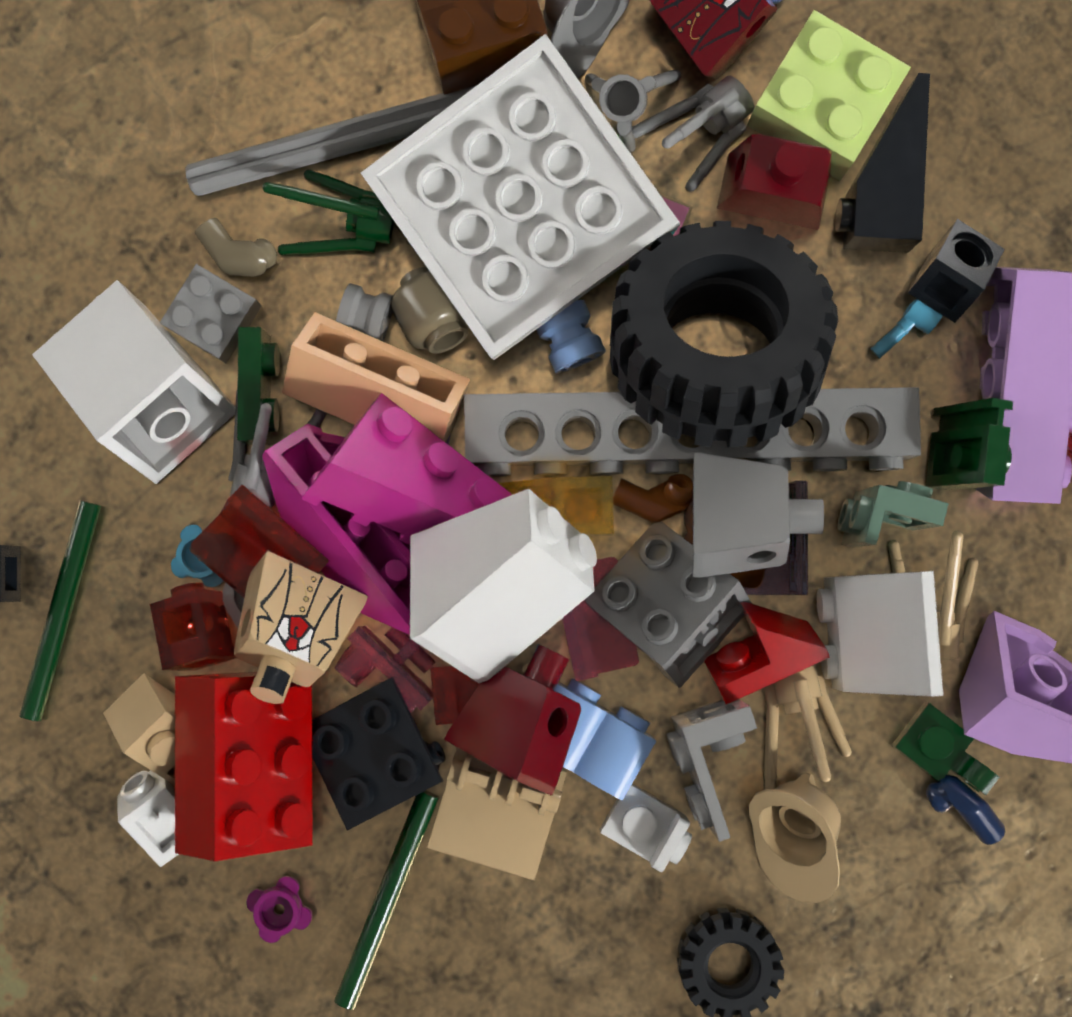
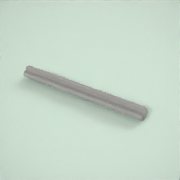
(316, 145)

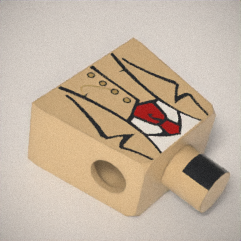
(292, 625)

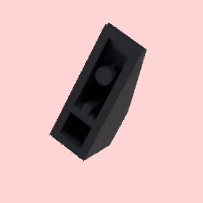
(887, 195)

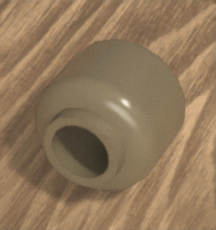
(427, 313)

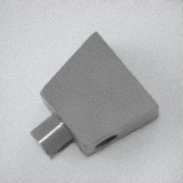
(745, 515)

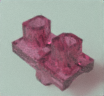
(370, 652)

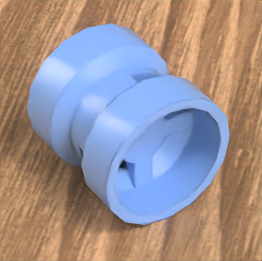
(571, 341)

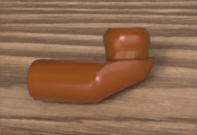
(657, 502)

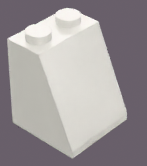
(133, 383)
(496, 582)

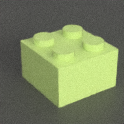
(829, 91)

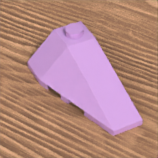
(1018, 692)

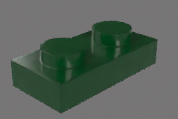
(256, 364)

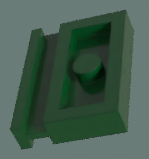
(970, 446)

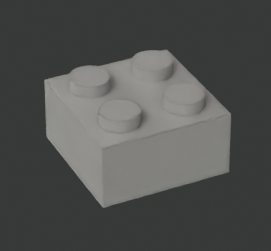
(210, 312)

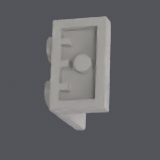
(665, 608)
(720, 728)

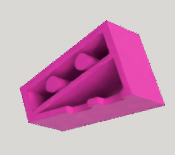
(400, 475)

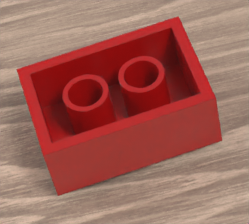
(241, 768)

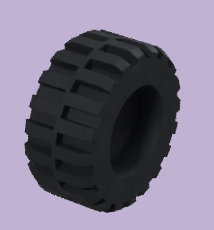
(733, 275)

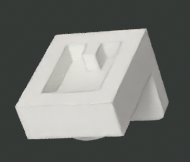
(148, 814)
(648, 828)

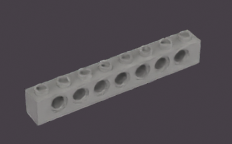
(888, 412)

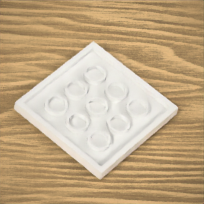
(520, 197)

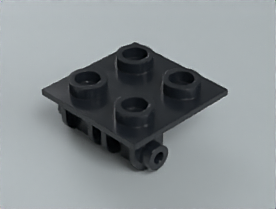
(373, 754)

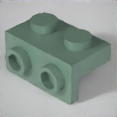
(901, 505)

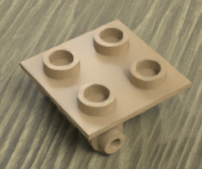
(493, 818)

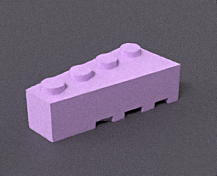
(1033, 369)

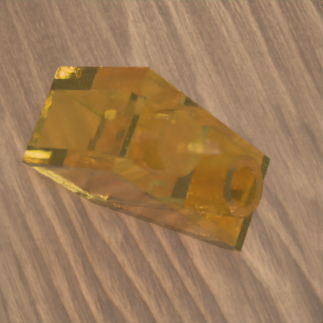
(580, 500)

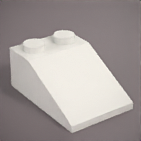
(882, 633)

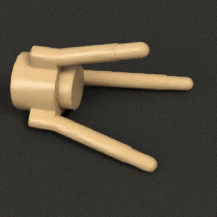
(949, 620)
(802, 694)

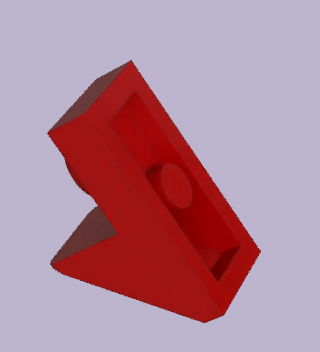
(777, 650)

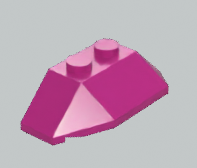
(359, 556)

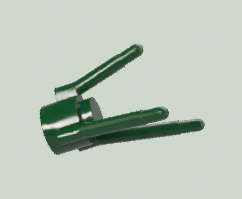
(364, 215)

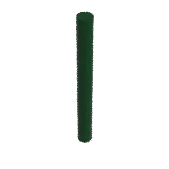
(60, 611)
(386, 900)

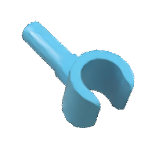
(916, 315)

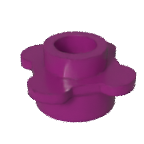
(275, 925)

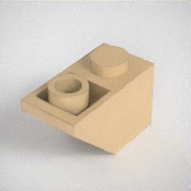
(146, 725)

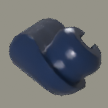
(974, 810)

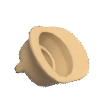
(797, 838)

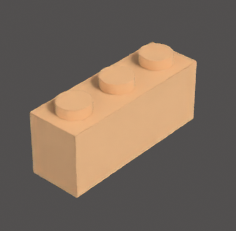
(348, 370)

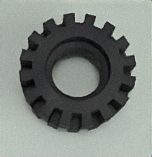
(738, 997)

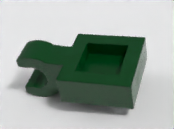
(939, 747)

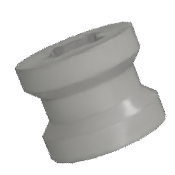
(365, 311)

